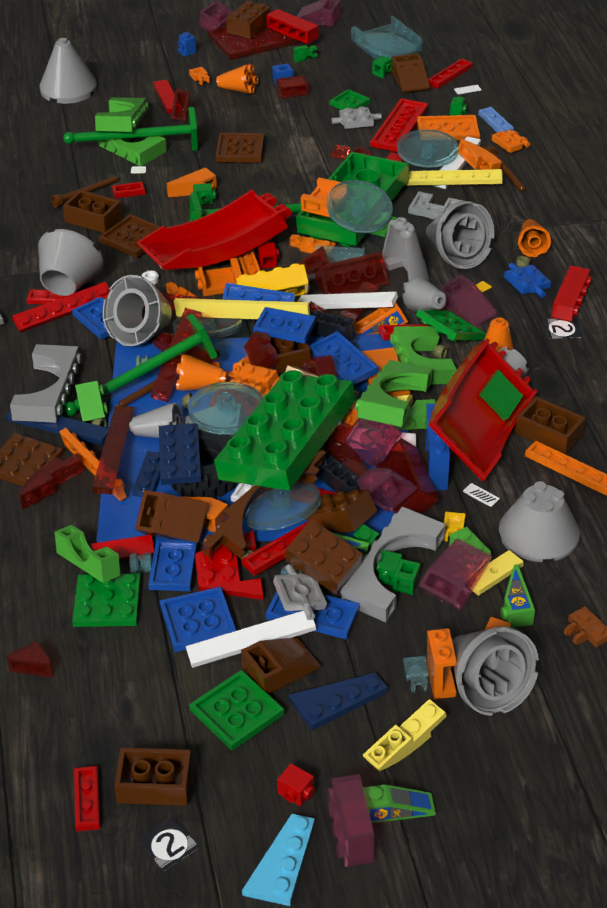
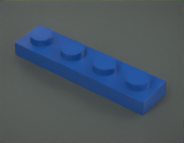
(242, 292)

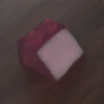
(213, 15)
(372, 440)
(386, 487)

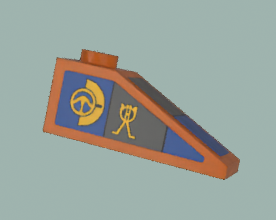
(381, 316)

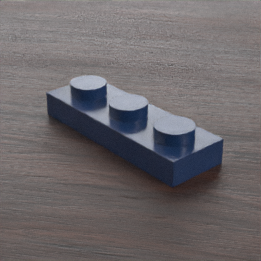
(148, 475)

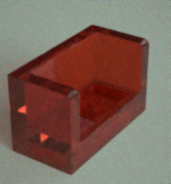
(320, 365)

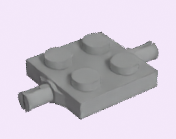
(356, 118)
(299, 592)

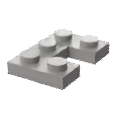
(423, 206)

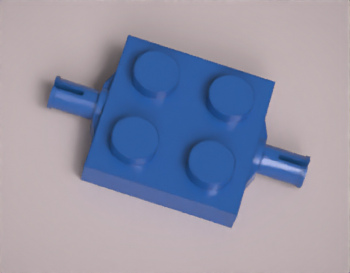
(527, 279)

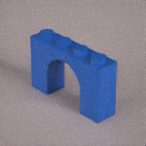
(437, 454)

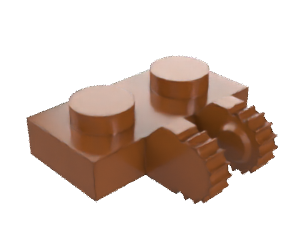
(588, 626)

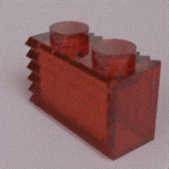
(292, 86)
(260, 350)

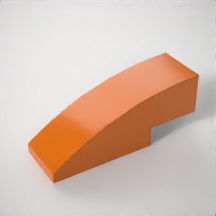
(478, 156)

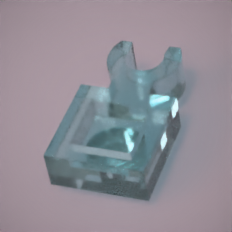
(416, 671)

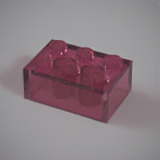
(351, 820)

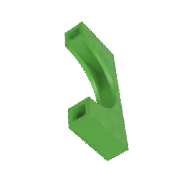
(123, 114)
(395, 375)

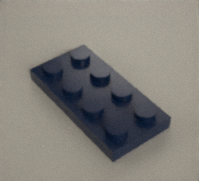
(179, 454)

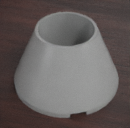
(67, 261)
(124, 311)

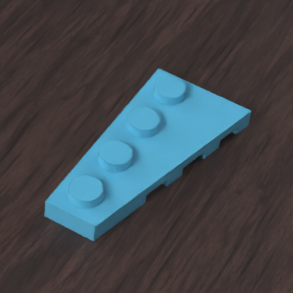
(281, 865)

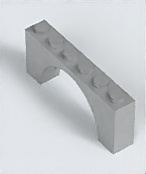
(48, 403)
(404, 531)

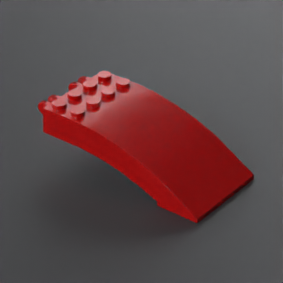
(219, 235)
(467, 420)

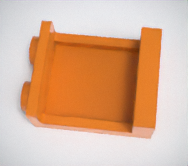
(317, 200)
(214, 281)
(439, 662)

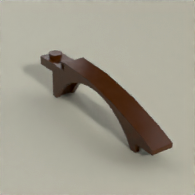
(230, 531)

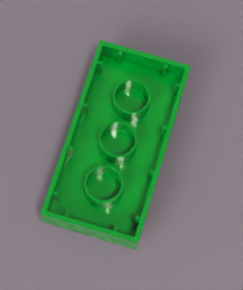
(382, 172)
(285, 430)

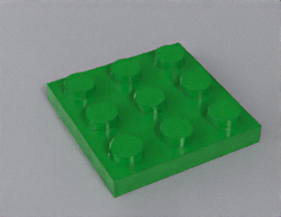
(450, 324)
(107, 602)
(236, 710)

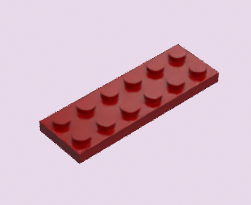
(398, 123)

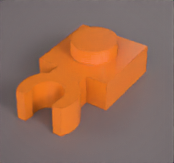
(199, 74)

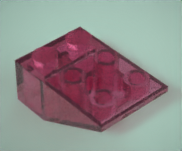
(321, 12)
(467, 301)
(455, 573)

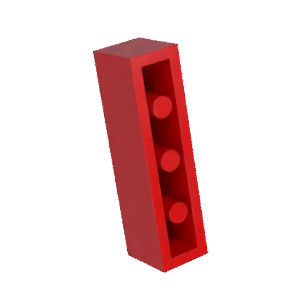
(292, 26)
(571, 293)

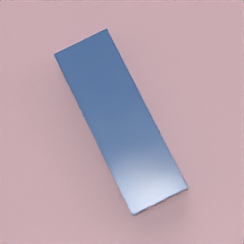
(494, 119)

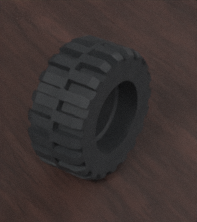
(210, 486)

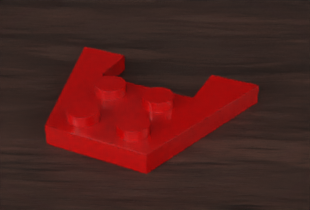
(223, 572)

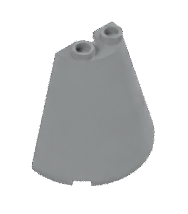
(404, 250)

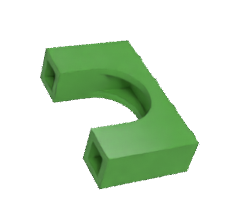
(136, 152)
(421, 338)

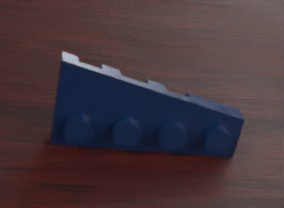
(331, 701)

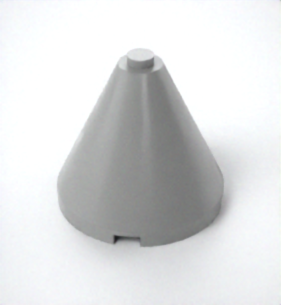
(67, 75)
(462, 234)
(495, 669)

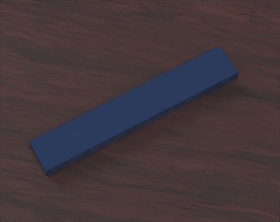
(83, 430)

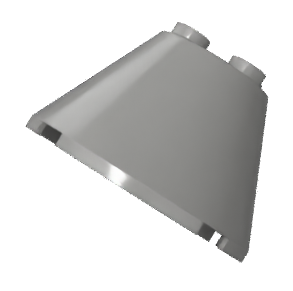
(540, 525)

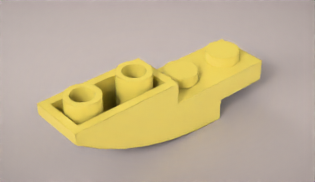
(405, 739)

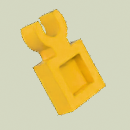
(453, 523)

